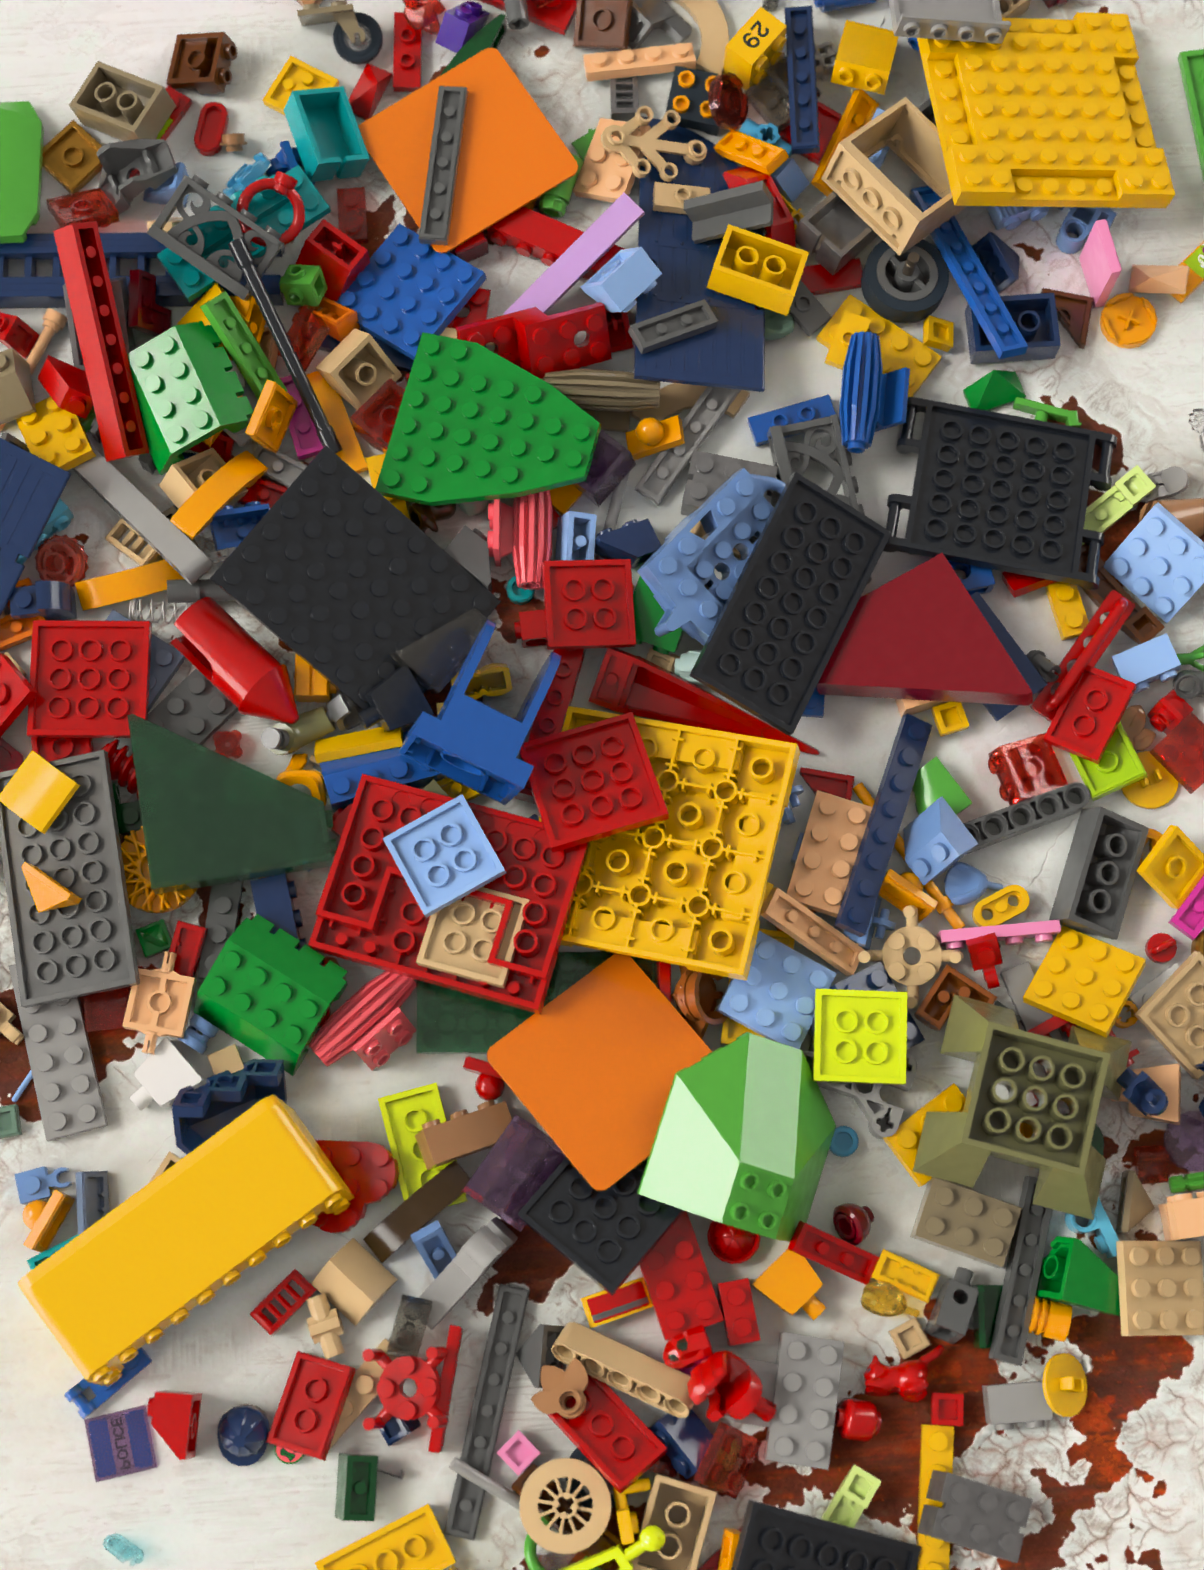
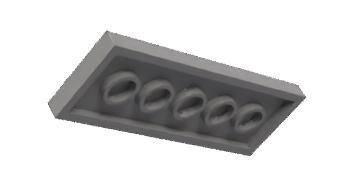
(61, 1066)

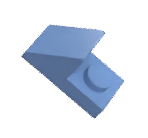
(434, 1247)

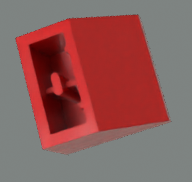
(337, 255)

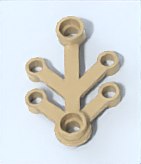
(651, 145)

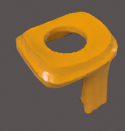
(309, 778)

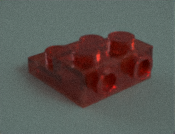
(1026, 769)

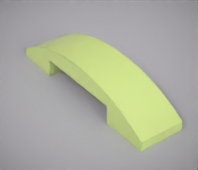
(1118, 500)
(852, 1497)

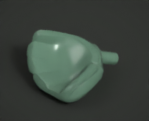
(777, 325)

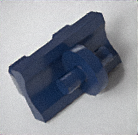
(1143, 1092)

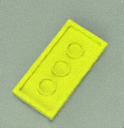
(403, 1119)

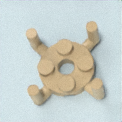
(899, 968)

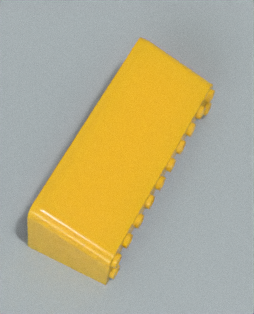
(184, 1238)

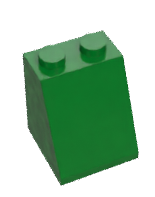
(647, 615)

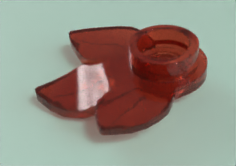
(423, 14)

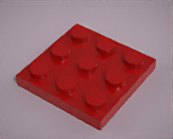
(588, 604)

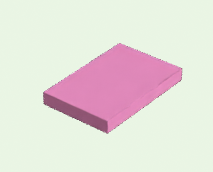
(1100, 263)

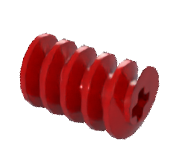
(122, 766)

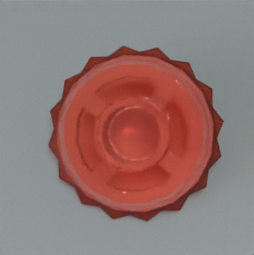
(61, 560)

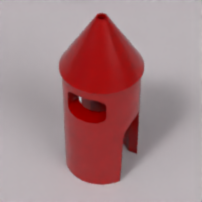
(235, 662)

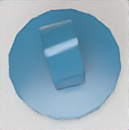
(247, 174)

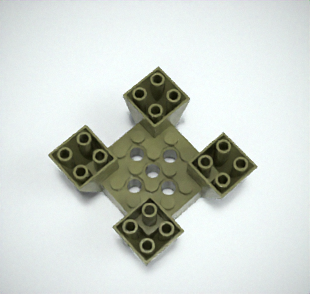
(1077, 1072)

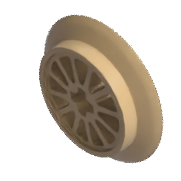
(530, 1501)

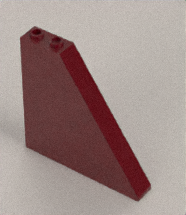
(923, 643)

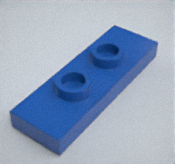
(796, 413)

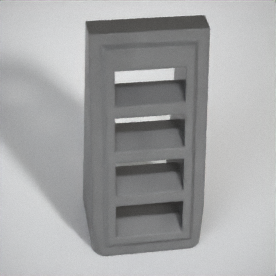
(624, 113)

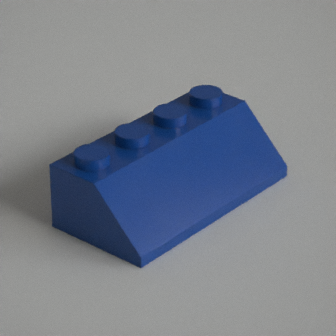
(344, 774)

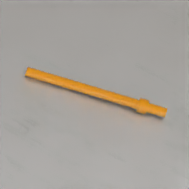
(944, 903)

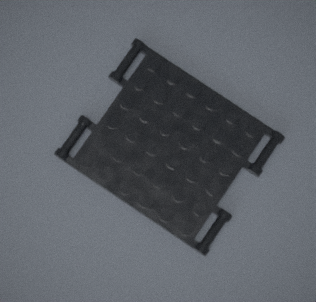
(1001, 492)

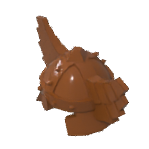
(697, 999)

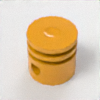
(1050, 1319)

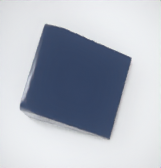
(397, 1429)

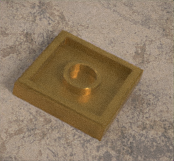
(72, 157)

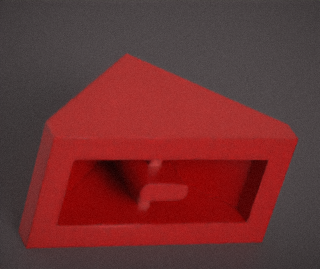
(618, 330)

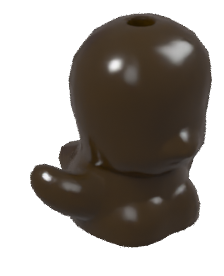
(426, 516)

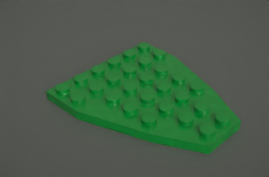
(481, 430)

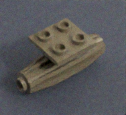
(606, 394)

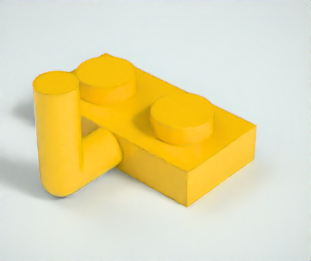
(628, 1521)

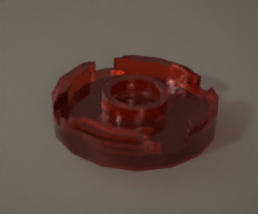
(727, 102)

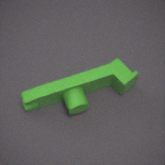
(1043, 412)

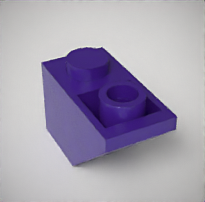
(461, 25)

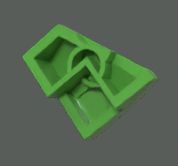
(936, 782)

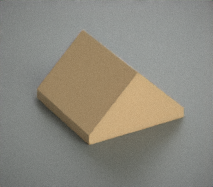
(354, 1281)

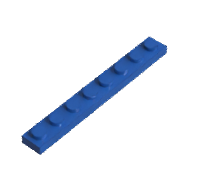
(973, 281)

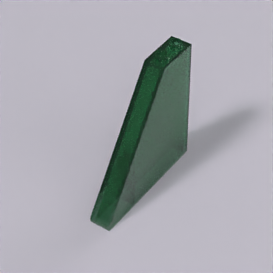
(218, 818)

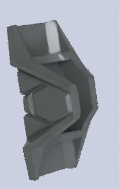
(120, 158)

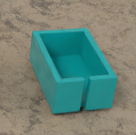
(326, 133)

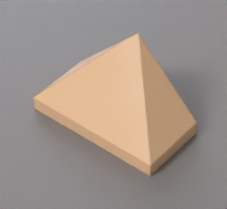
(1158, 279)

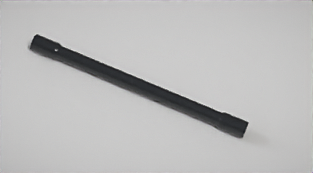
(246, 264)

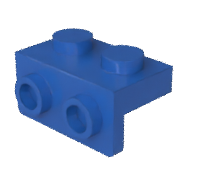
(234, 524)

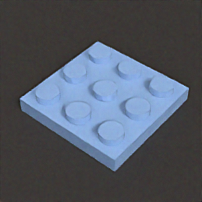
(1160, 562)
(444, 855)
(778, 992)

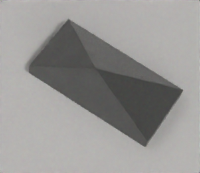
(538, 1352)

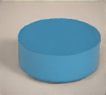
(844, 1141)

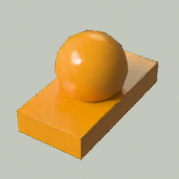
(654, 436)
(905, 891)
(45, 1219)

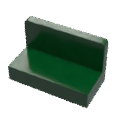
(985, 1314)
(356, 1487)

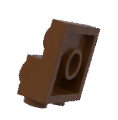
(202, 62)

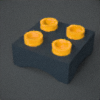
(690, 100)

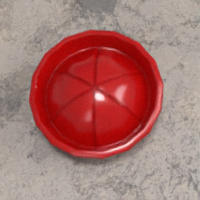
(731, 1243)

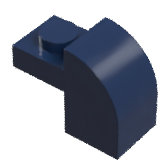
(46, 598)

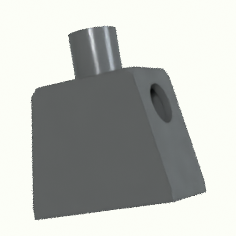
(948, 1318)

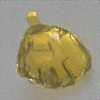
(885, 1300)

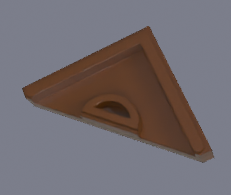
(1073, 314)

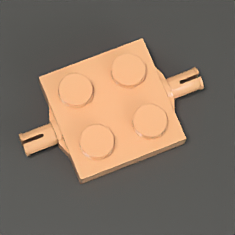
(160, 1003)

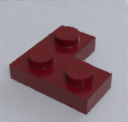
(142, 311)

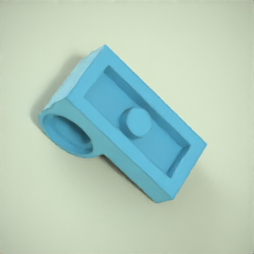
(1106, 1236)

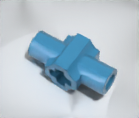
(765, 132)

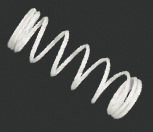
(134, 611)

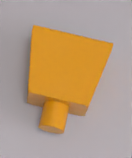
(791, 1285)

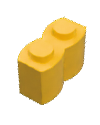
(489, 680)

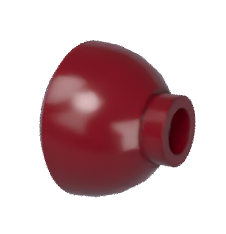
(852, 1222)

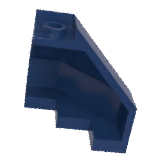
(226, 1096)

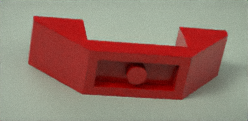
(783, 223)

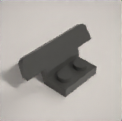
(652, 15)

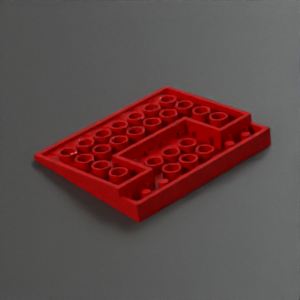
(376, 921)

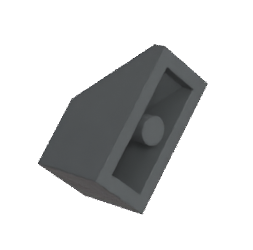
(472, 553)

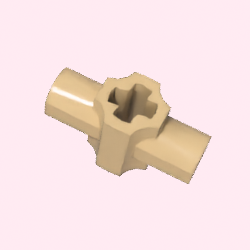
(325, 1326)

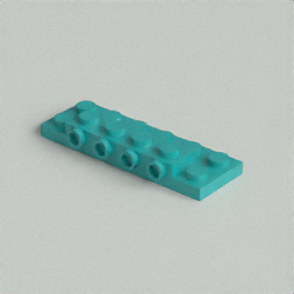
(267, 206)

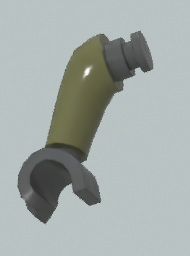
(313, 724)

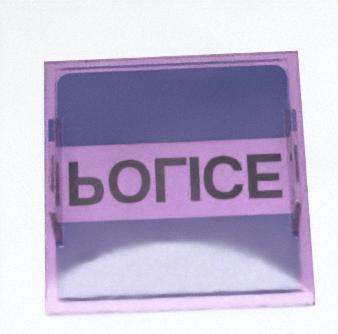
(120, 1443)

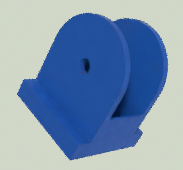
(474, 740)

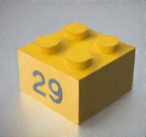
(755, 48)

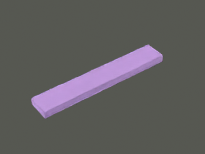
(580, 256)

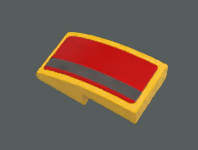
(627, 1300)

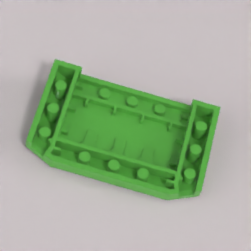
(19, 170)

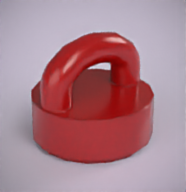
(1160, 948)

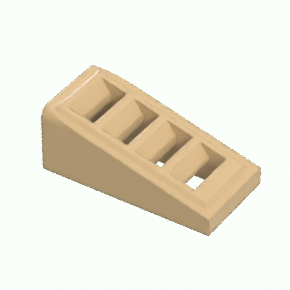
(148, 554)

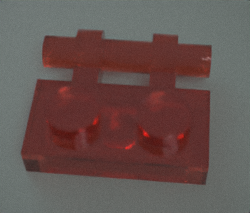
(307, 335)

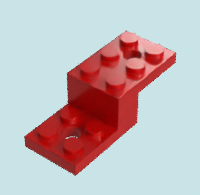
(543, 341)

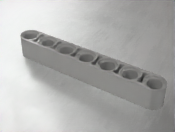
(144, 518)

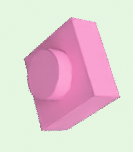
(518, 1452)

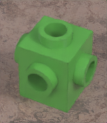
(303, 285)

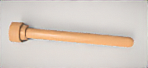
(52, 324)

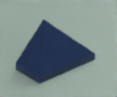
(998, 261)

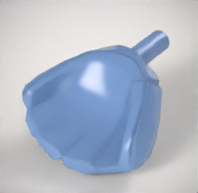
(966, 884)

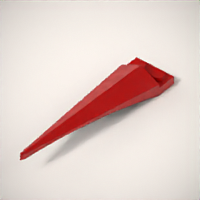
(649, 691)

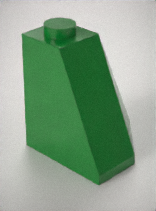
(1078, 1278)

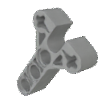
(871, 1103)
(467, 1268)

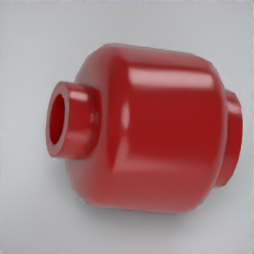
(857, 1420)

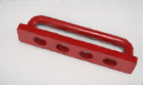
(1102, 635)

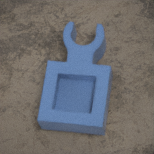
(37, 1184)

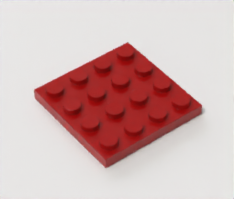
(88, 677)
(593, 782)

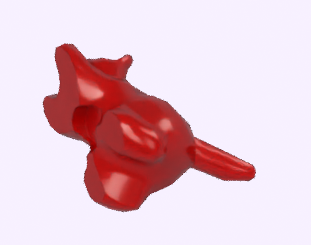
(906, 1379)

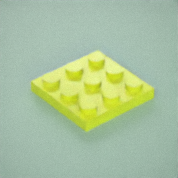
(860, 1036)

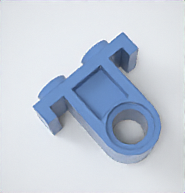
(1080, 222)

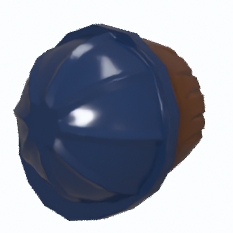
(243, 1434)

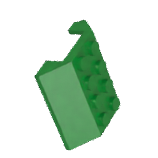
(185, 391)
(269, 991)

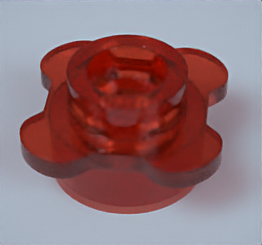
(233, 738)

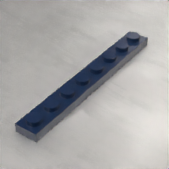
(883, 825)

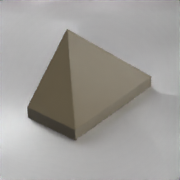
(1133, 1202)

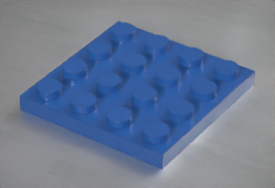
(410, 291)

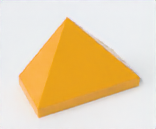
(46, 891)

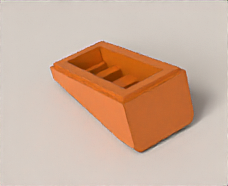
(337, 317)

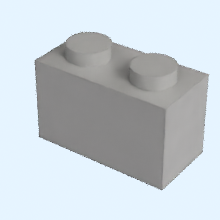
(1015, 1404)

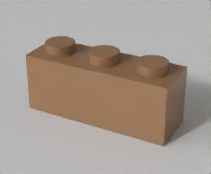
(462, 1134)

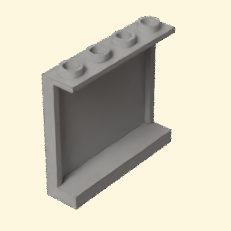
(949, 20)

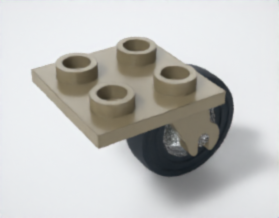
(356, 34)

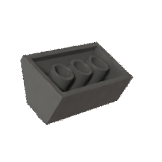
(1099, 873)

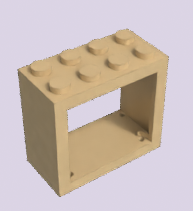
(874, 195)

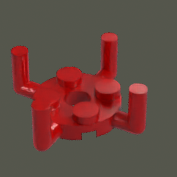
(391, 1391)

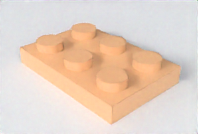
(604, 173)

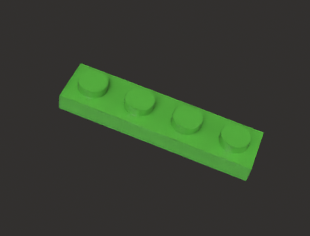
(240, 343)

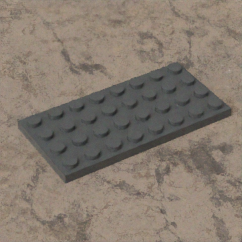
(84, 944)

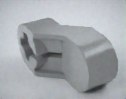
(1174, 482)

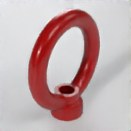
(285, 186)

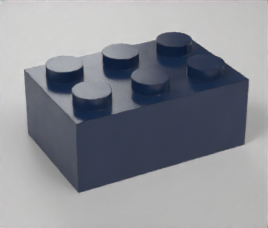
(1036, 321)

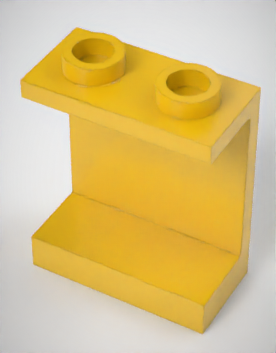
(864, 57)

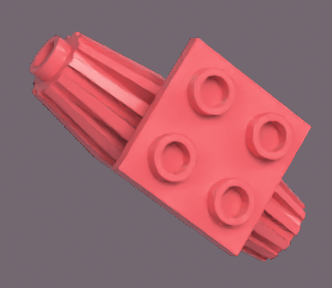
(525, 533)
(368, 1023)

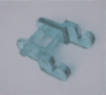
(123, 1549)

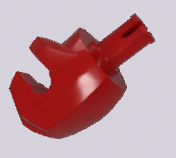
(730, 1388)

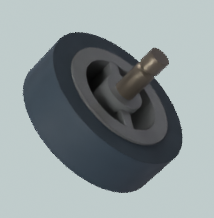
(905, 285)

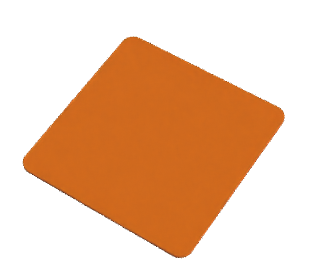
(504, 154)
(600, 1067)

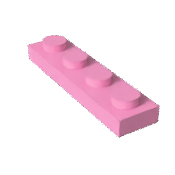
(1010, 933)

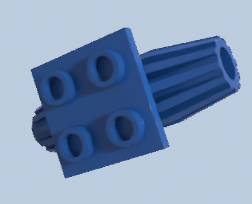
(869, 397)

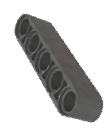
(1032, 811)

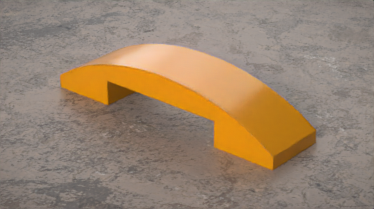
(217, 493)
(125, 584)

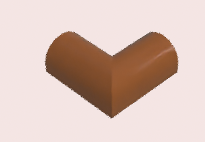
(937, 1003)

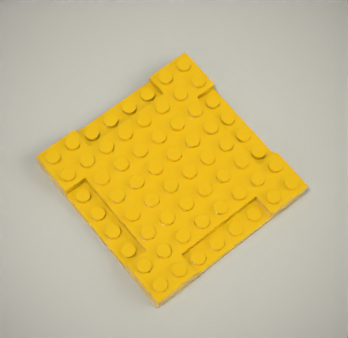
(1047, 117)
(697, 881)

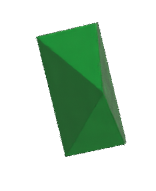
(994, 390)

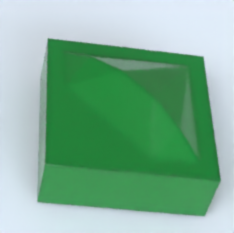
(154, 938)

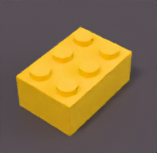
(757, 270)

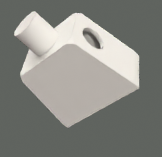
(164, 1076)

